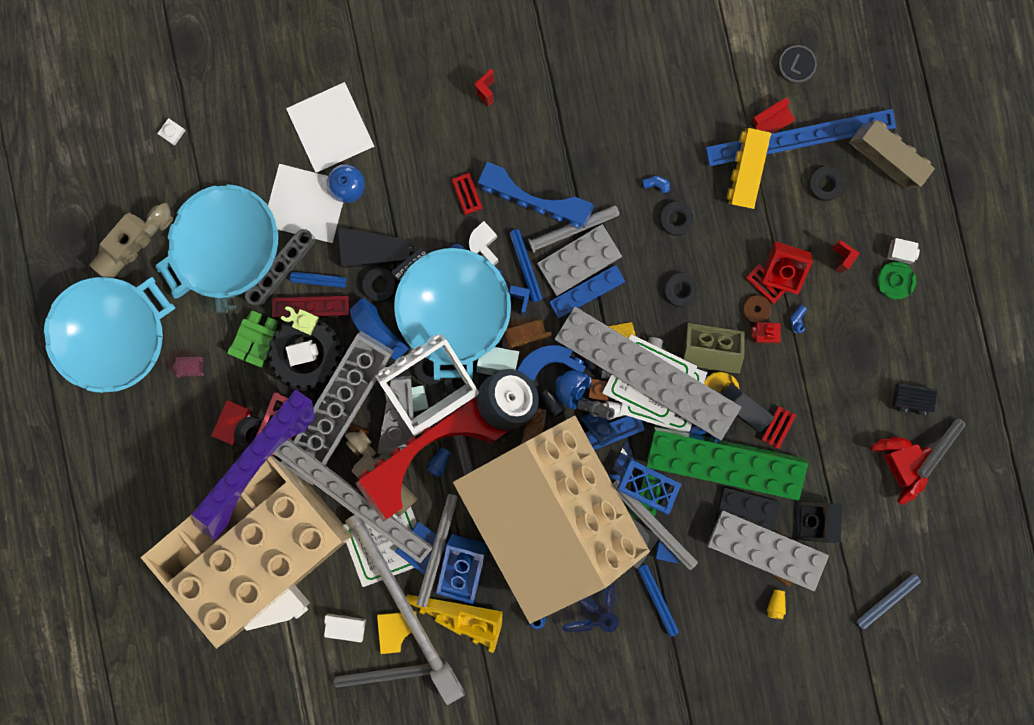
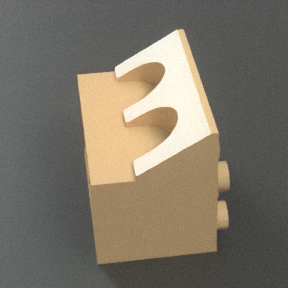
(552, 520)
(266, 549)

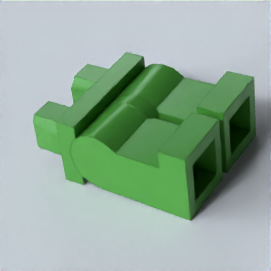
(253, 339)

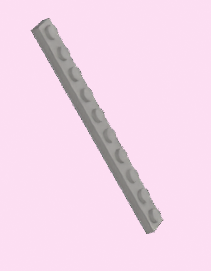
(352, 499)

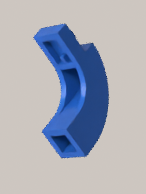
(368, 321)
(549, 354)

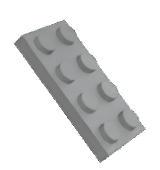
(579, 260)

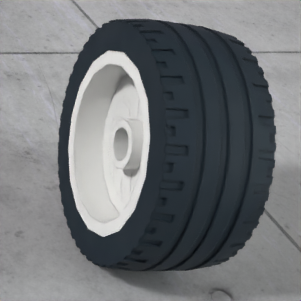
(507, 399)

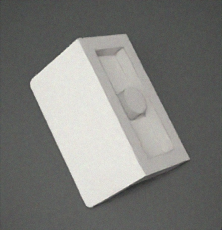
(344, 627)

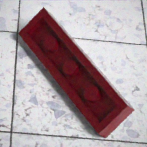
(314, 305)

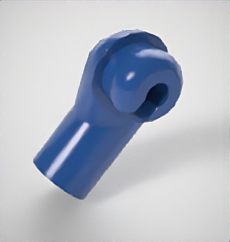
(657, 181)
(796, 321)

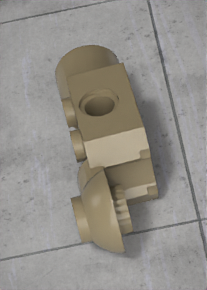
(117, 252)
(360, 444)

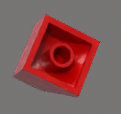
(787, 267)

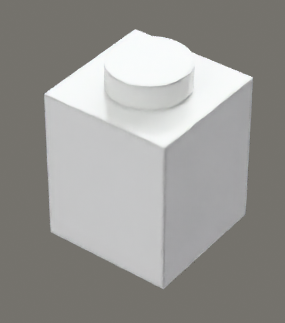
(903, 251)
(301, 352)

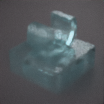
(222, 305)

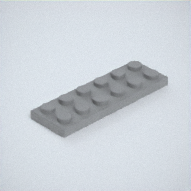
(767, 550)

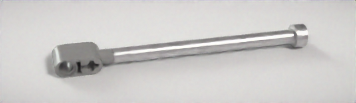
(442, 673)

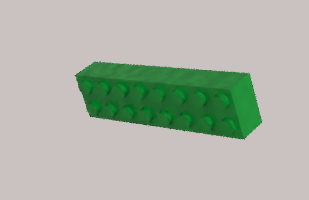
(726, 463)

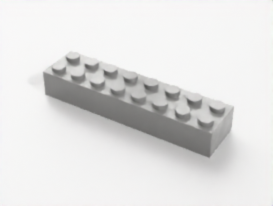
(343, 398)

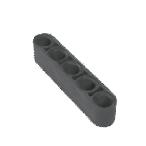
(289, 263)

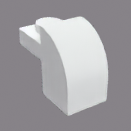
(481, 239)

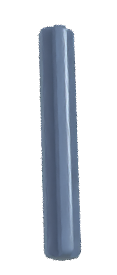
(888, 601)

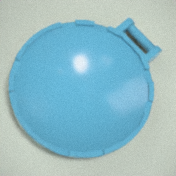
(220, 243)
(453, 296)
(105, 333)

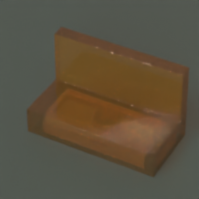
(526, 333)

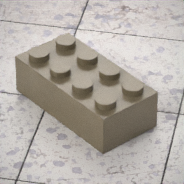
(892, 155)

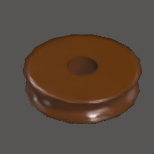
(751, 315)

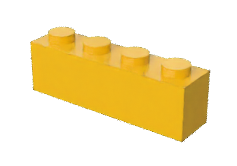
(749, 167)

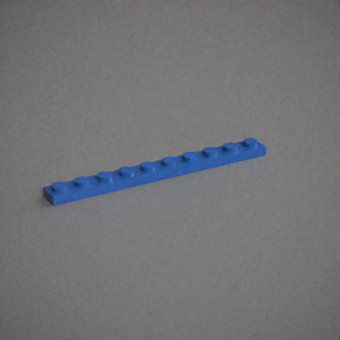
(803, 136)

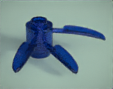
(592, 607)

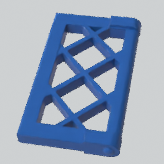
(662, 479)

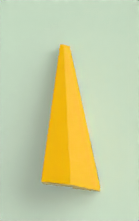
(475, 622)

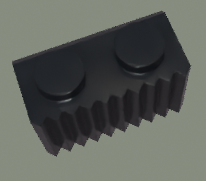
(914, 398)

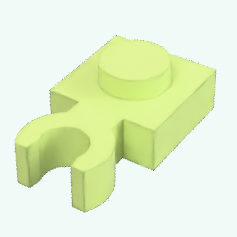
(302, 321)

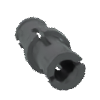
(596, 408)

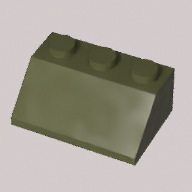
(714, 348)

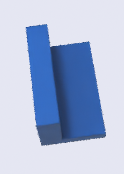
(520, 293)

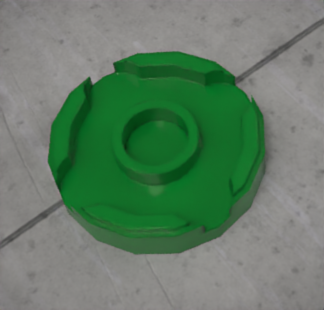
(896, 280)

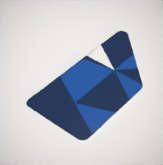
(623, 459)

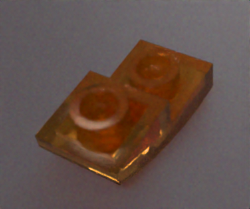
(534, 426)

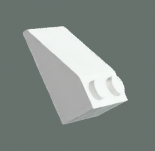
(286, 607)

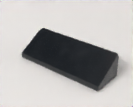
(750, 410)

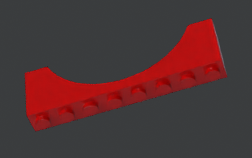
(384, 483)

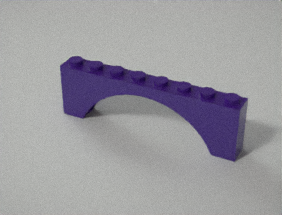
(216, 509)

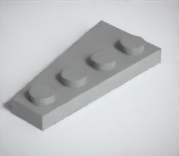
(394, 429)

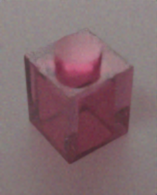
(188, 367)

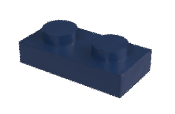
(599, 428)

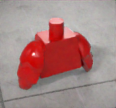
(904, 463)

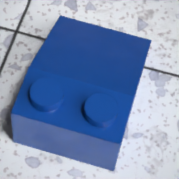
(462, 568)

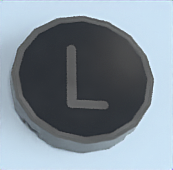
(797, 64)

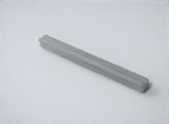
(658, 529)
(437, 550)

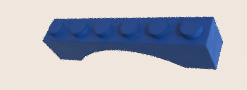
(571, 210)

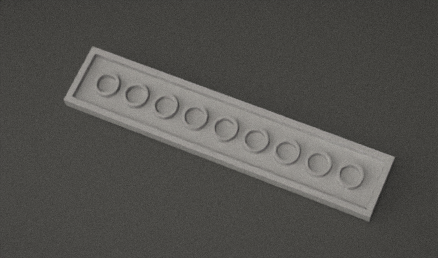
(648, 373)

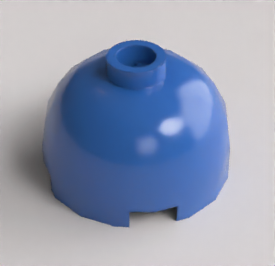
(353, 186)
(571, 387)

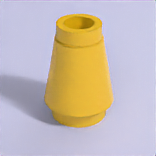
(776, 607)

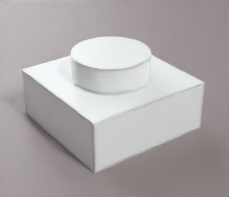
(171, 132)

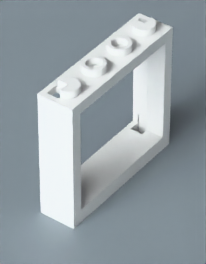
(443, 407)

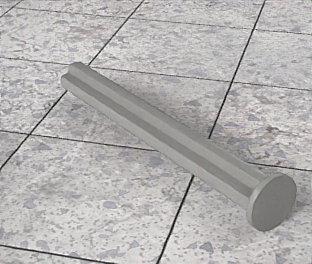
(568, 230)

